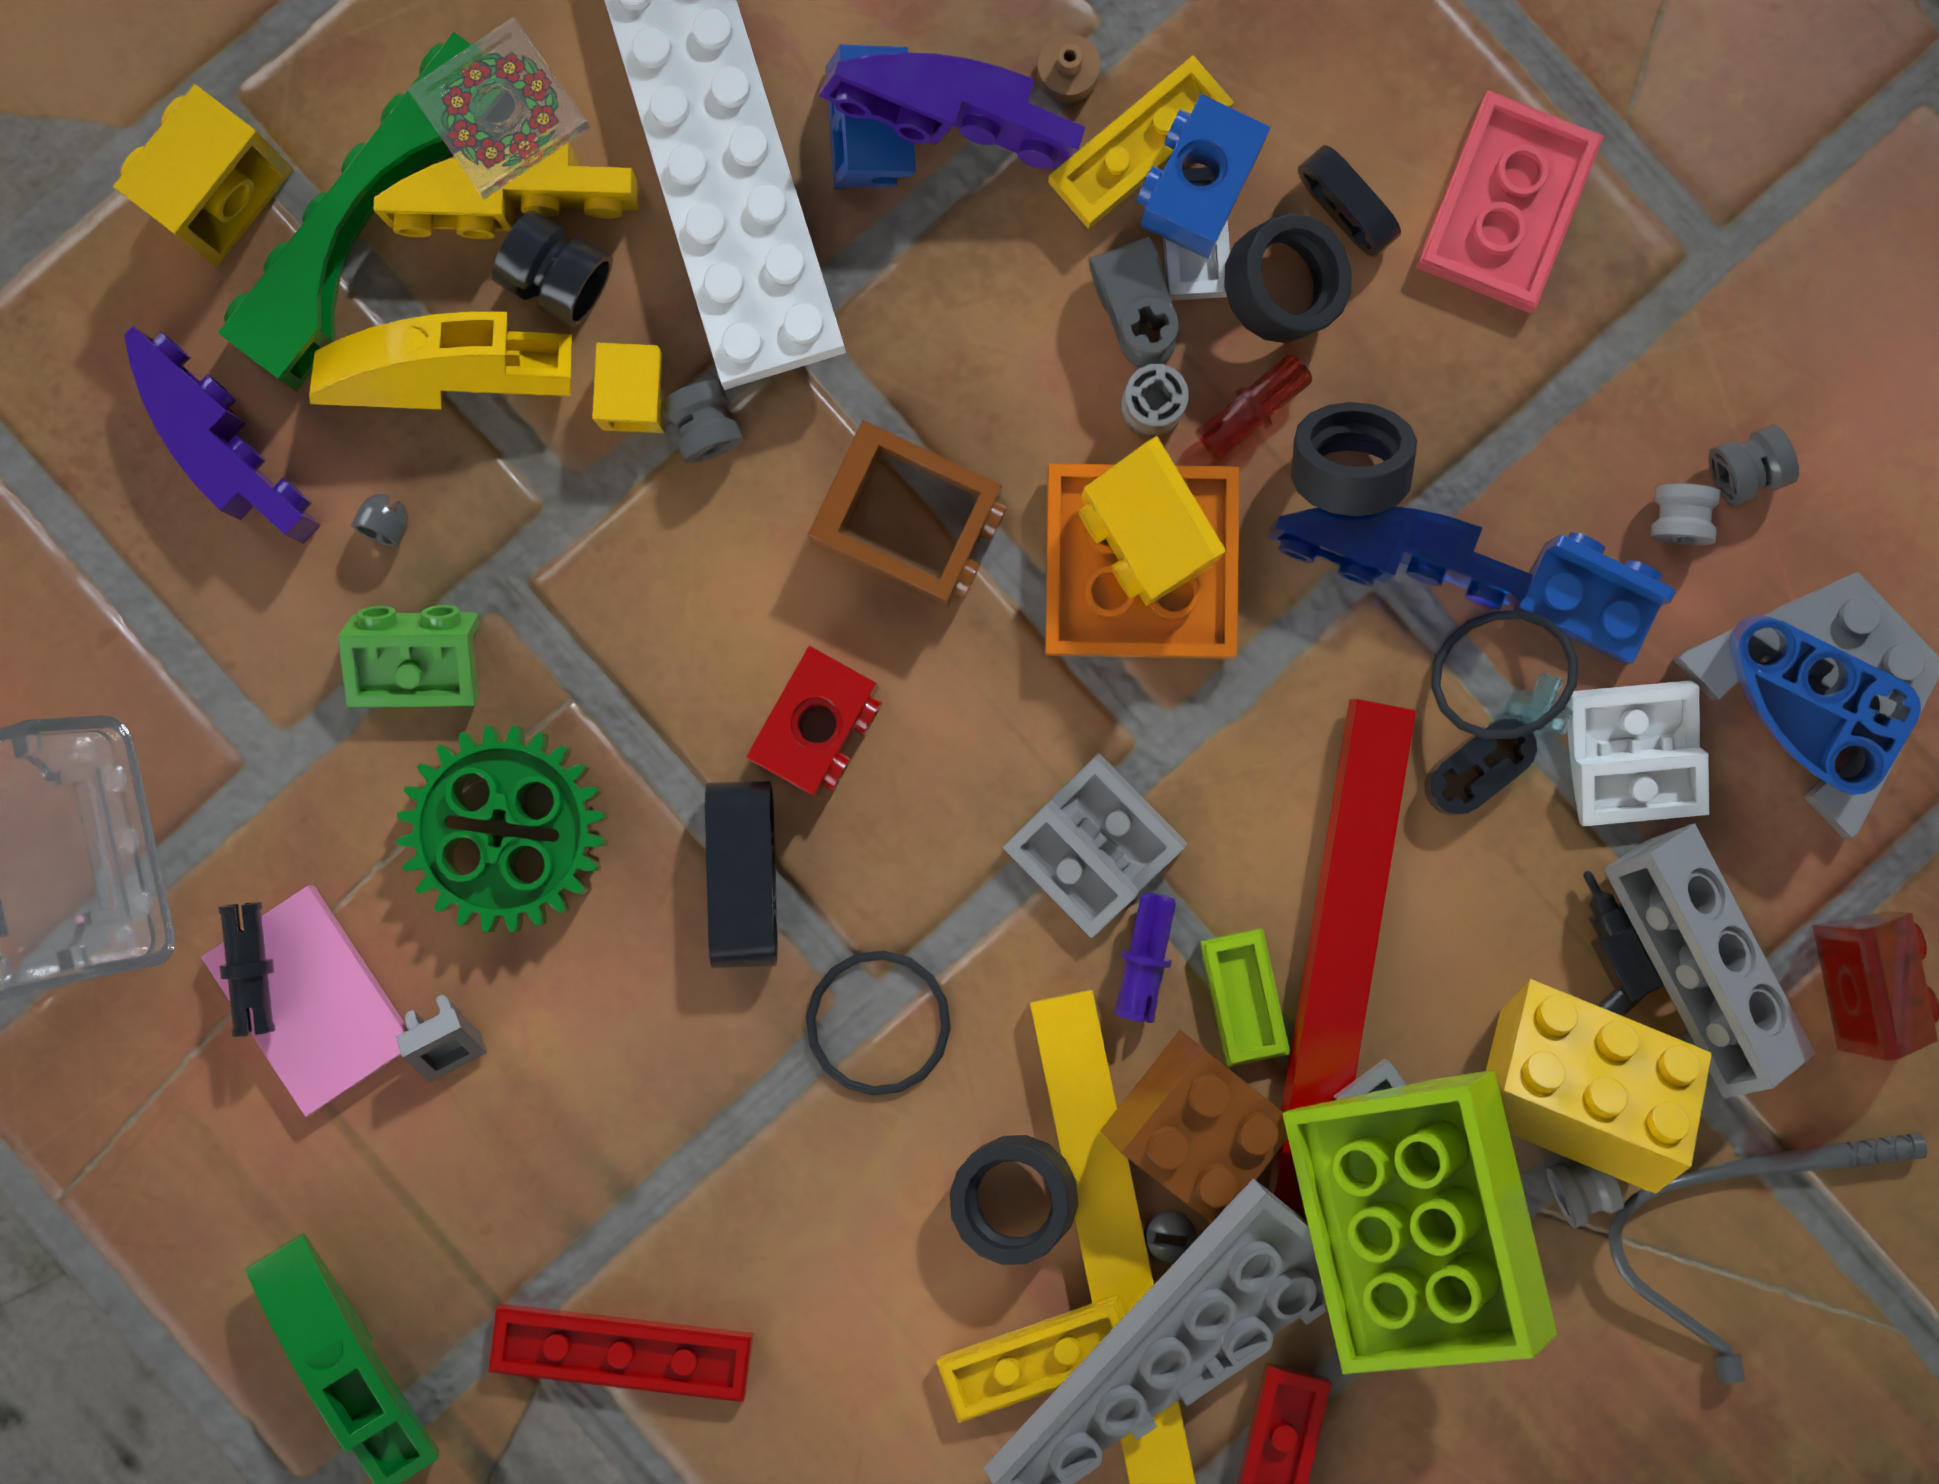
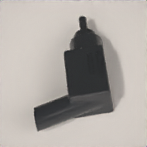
(1620, 952)

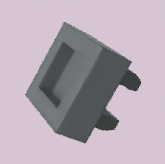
(441, 1042)

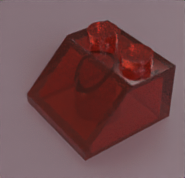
(1877, 984)

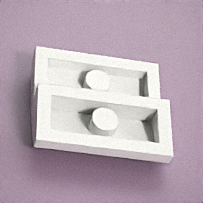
(1638, 753)

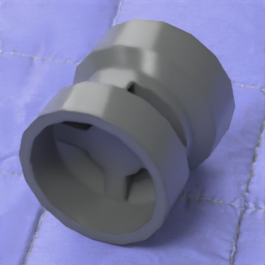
(702, 421)
(1753, 465)

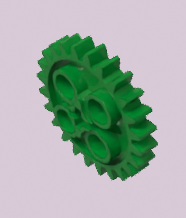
(495, 885)

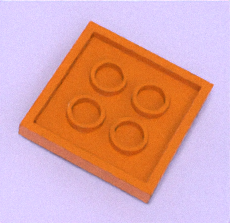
(1093, 613)

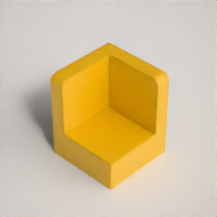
(628, 388)

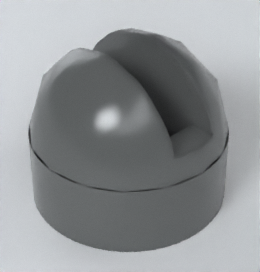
(380, 523)
(1170, 1223)

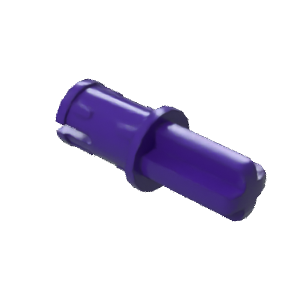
(1146, 958)

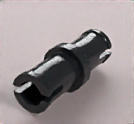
(246, 969)

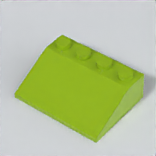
(1421, 1226)

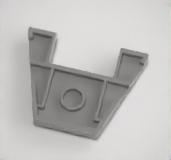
(1855, 621)

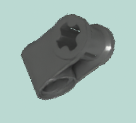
(1136, 293)

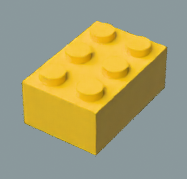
(1598, 1086)

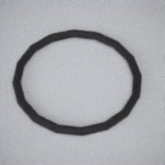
(1522, 730)
(812, 1028)

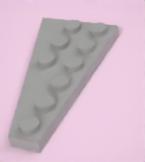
(1179, 1341)

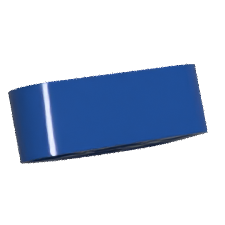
(1821, 724)

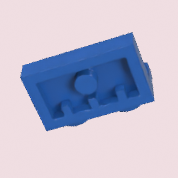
(1595, 596)

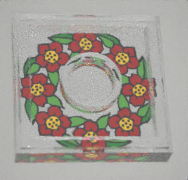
(498, 107)

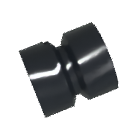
(543, 264)

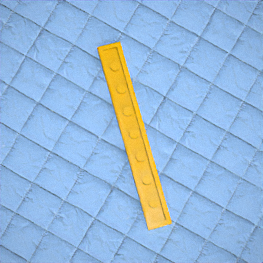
(1107, 1204)

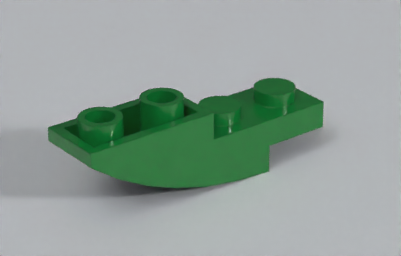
(338, 1364)

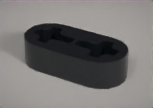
(1349, 201)
(1489, 779)

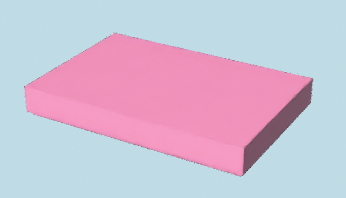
(324, 1003)

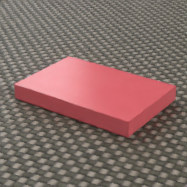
(1509, 201)

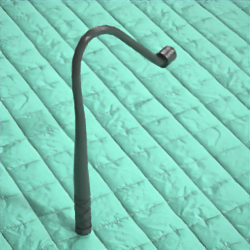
(1825, 1157)

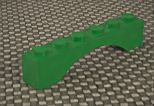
(296, 297)

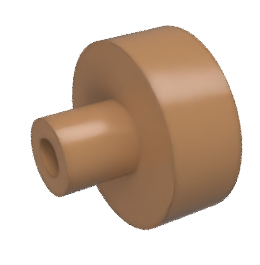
(1068, 68)

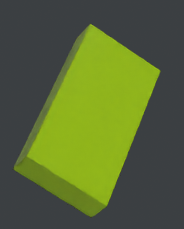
(1244, 997)

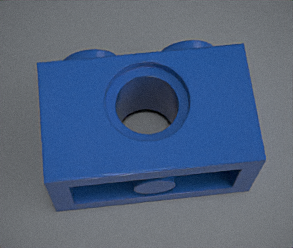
(1226, 145)

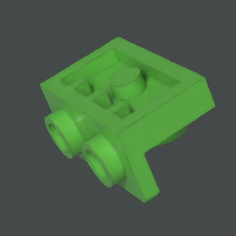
(409, 658)

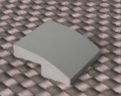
(1095, 845)

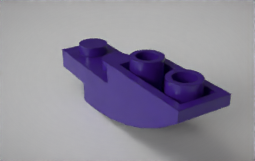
(934, 92)
(197, 428)

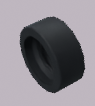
(1327, 265)
(1351, 488)
(979, 1233)

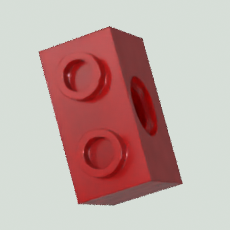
(815, 684)

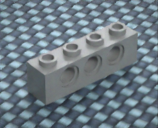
(1710, 962)

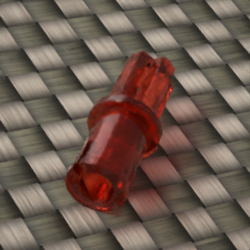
(1254, 406)

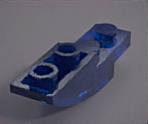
(1375, 545)

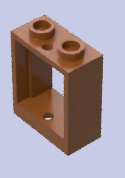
(849, 485)

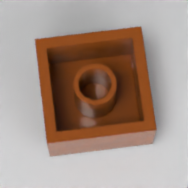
(1197, 1127)

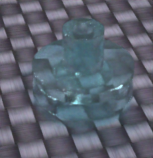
(1530, 706)

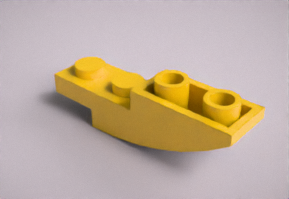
(449, 200)
(422, 356)

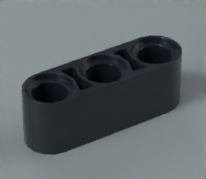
(741, 874)

